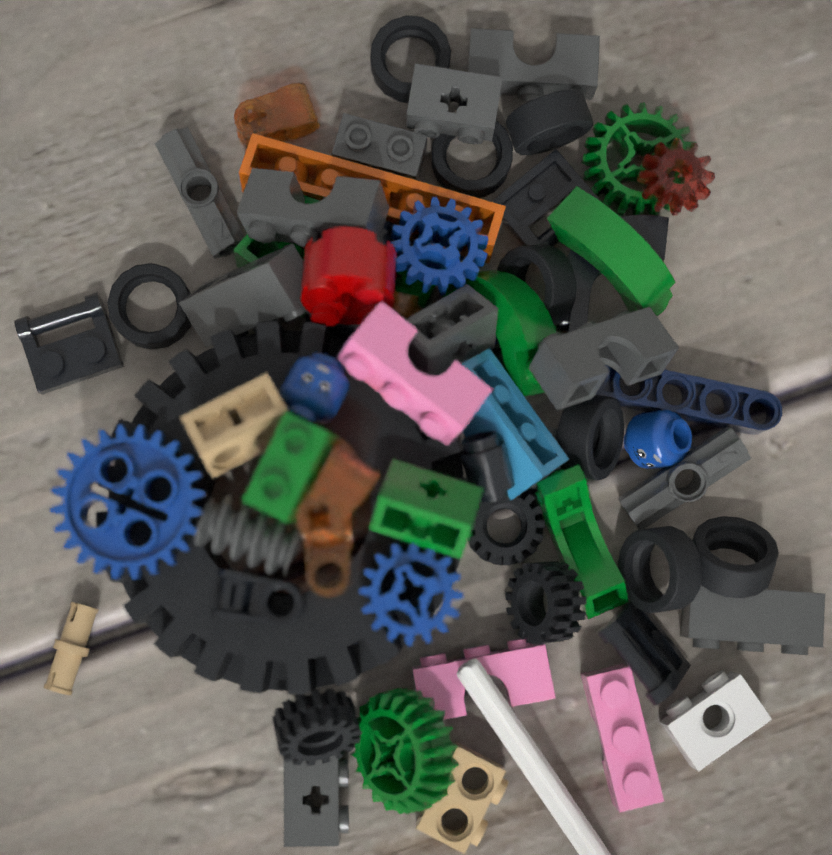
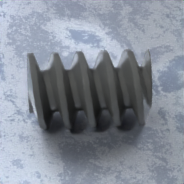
(247, 535)

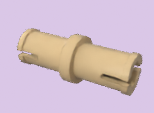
(71, 648)

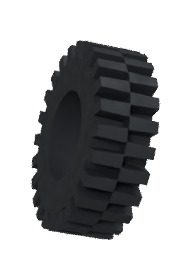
(333, 636)

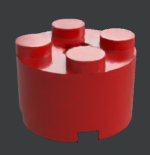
(347, 276)

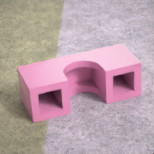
(436, 403)
(521, 668)
(623, 737)

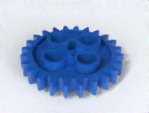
(112, 540)

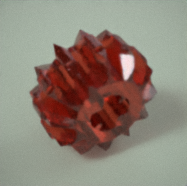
(688, 165)

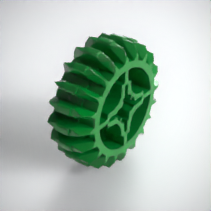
(624, 131)
(404, 750)

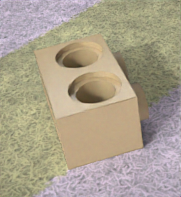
(236, 425)
(470, 801)

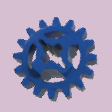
(446, 229)
(390, 600)

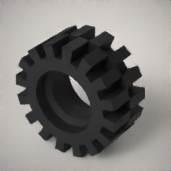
(517, 550)
(562, 602)
(316, 727)

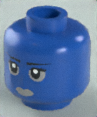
(315, 388)
(657, 439)

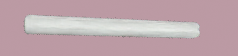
(530, 759)

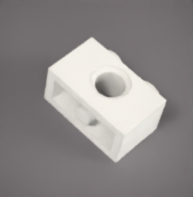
(740, 718)

